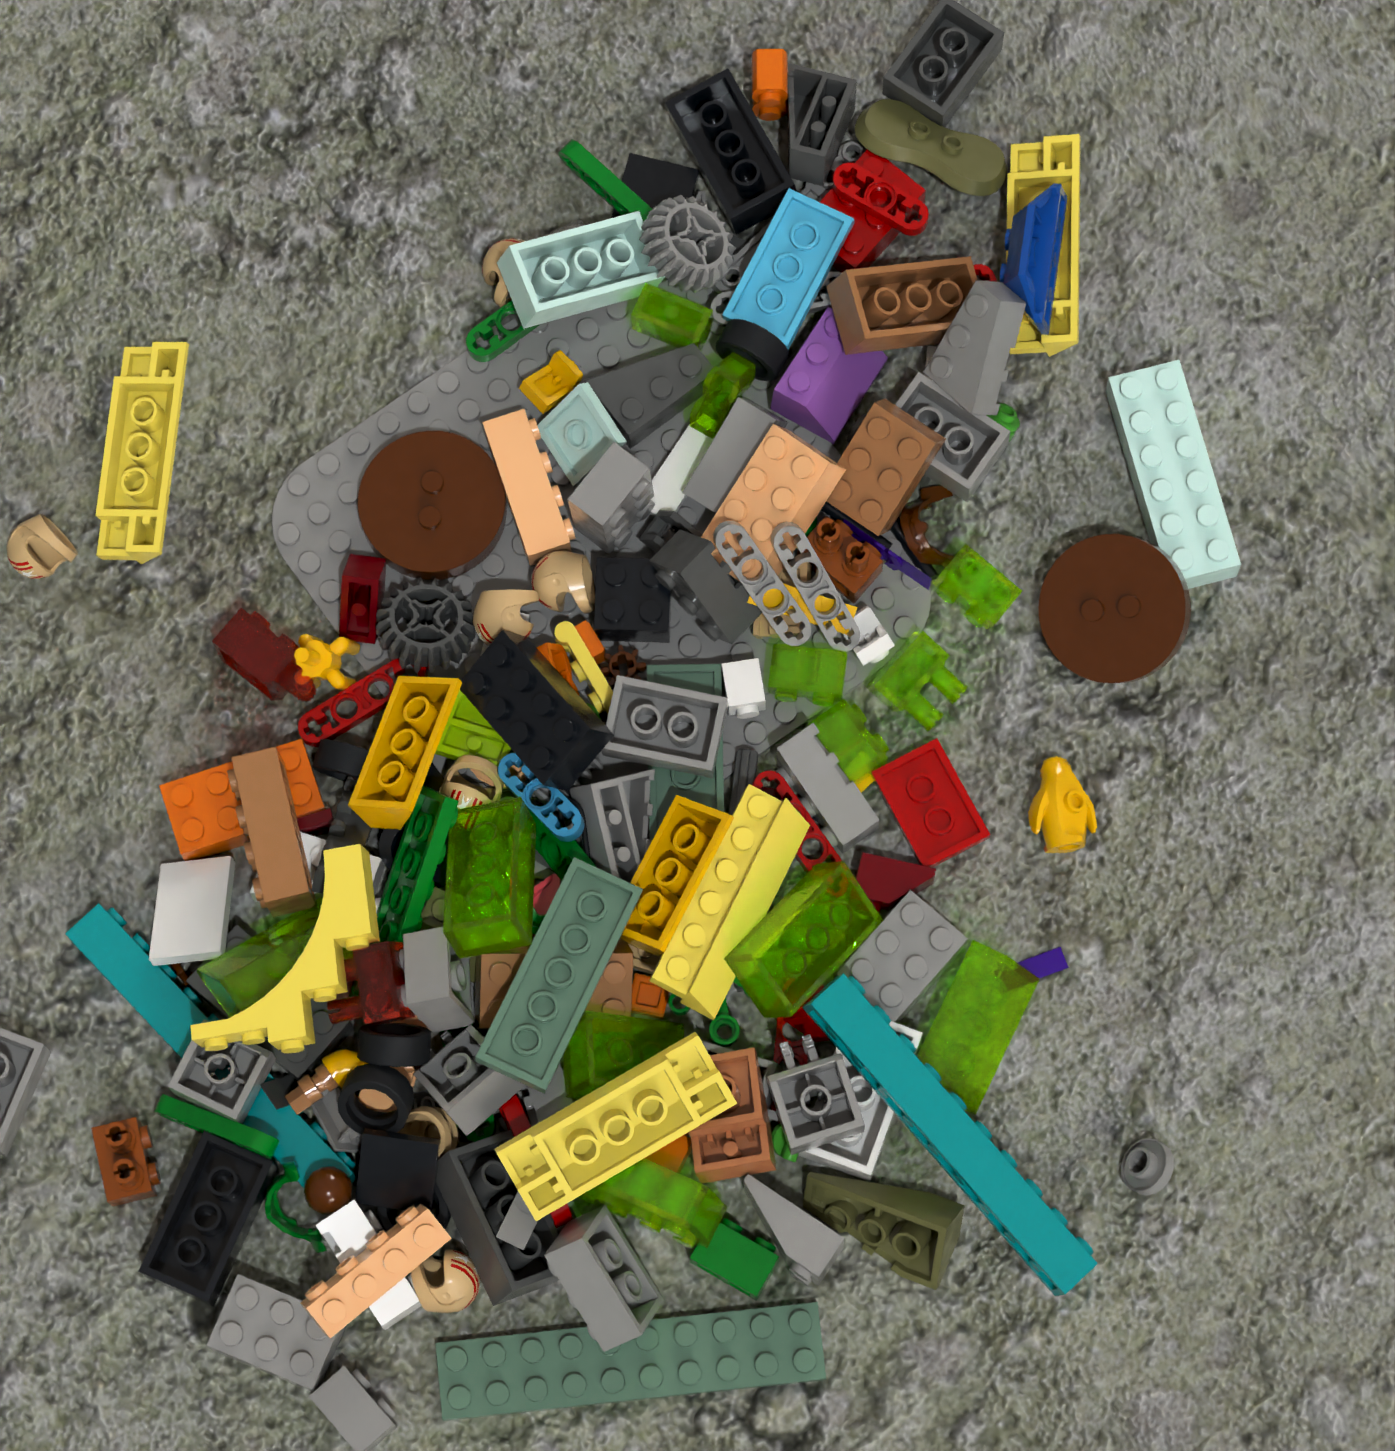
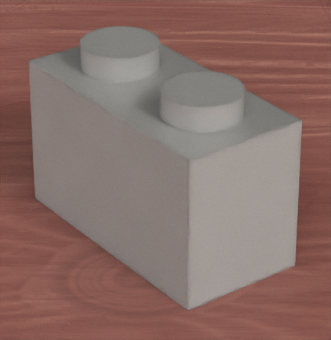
(353, 1410)

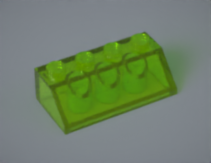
(261, 962)
(977, 1022)

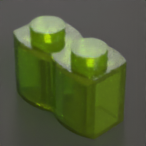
(720, 391)
(808, 674)
(855, 747)

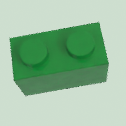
(737, 1259)

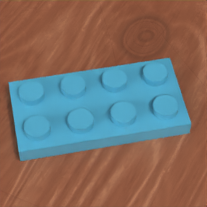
(789, 266)

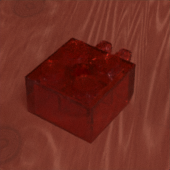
(262, 657)

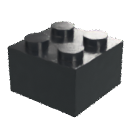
(630, 602)

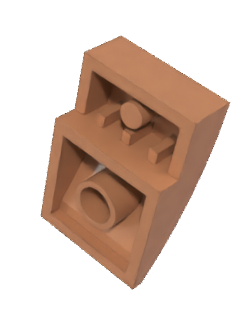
(741, 1136)

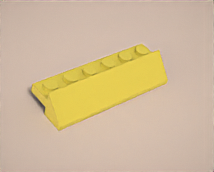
(1033, 171)
(140, 451)
(731, 899)
(615, 1126)

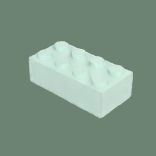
(577, 269)

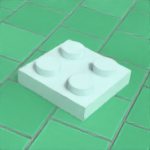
(579, 432)

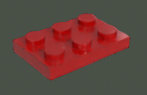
(930, 804)

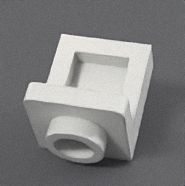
(874, 640)

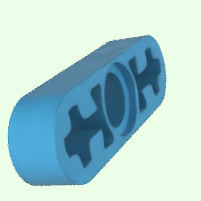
(567, 809)

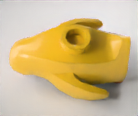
(1061, 808)

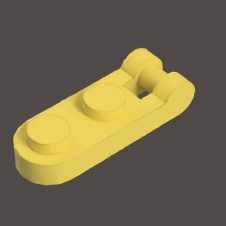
(584, 666)

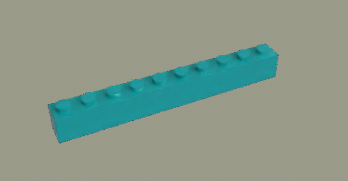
(172, 1012)
(950, 1134)

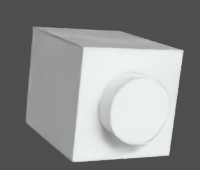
(744, 688)

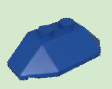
(1035, 253)

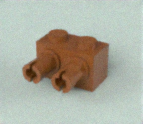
(846, 560)
(125, 1161)

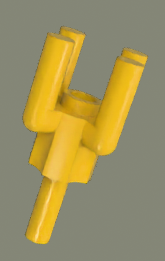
(323, 660)

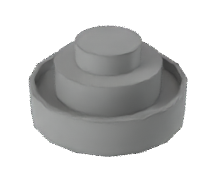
(1147, 1166)

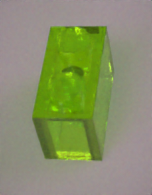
(671, 318)

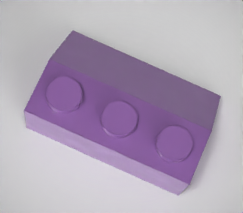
(824, 383)

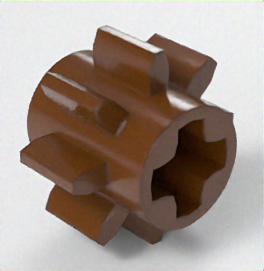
(622, 657)

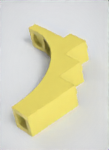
(285, 1012)

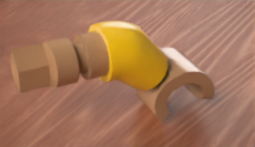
(328, 1076)

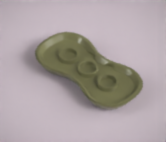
(907, 136)

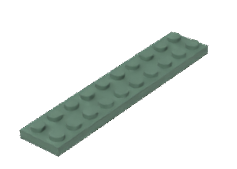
(666, 1361)

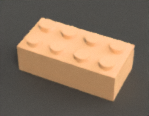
(779, 484)

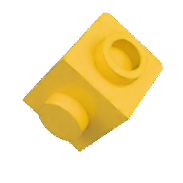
(552, 383)

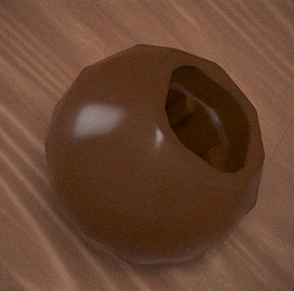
(328, 1190)

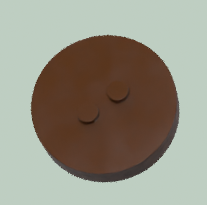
(432, 505)
(1114, 608)

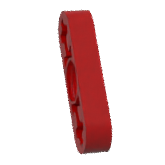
(907, 205)

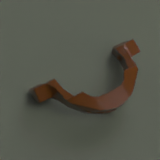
(915, 530)

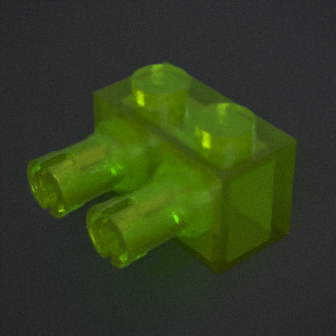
(975, 587)
(907, 671)

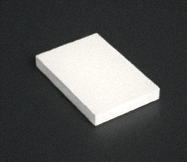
(192, 910)

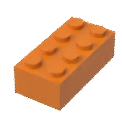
(205, 807)

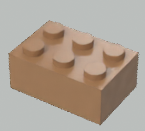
(883, 466)

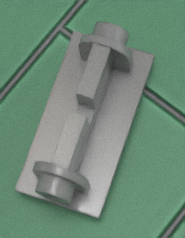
(339, 1134)

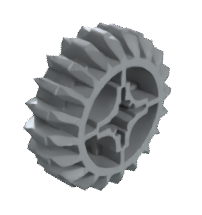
(683, 249)

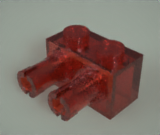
(379, 985)

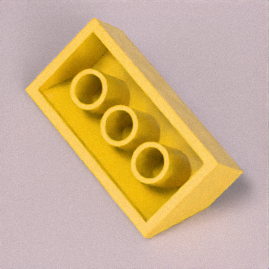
(403, 750)
(673, 871)

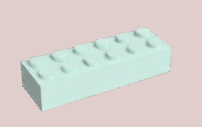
(1173, 472)

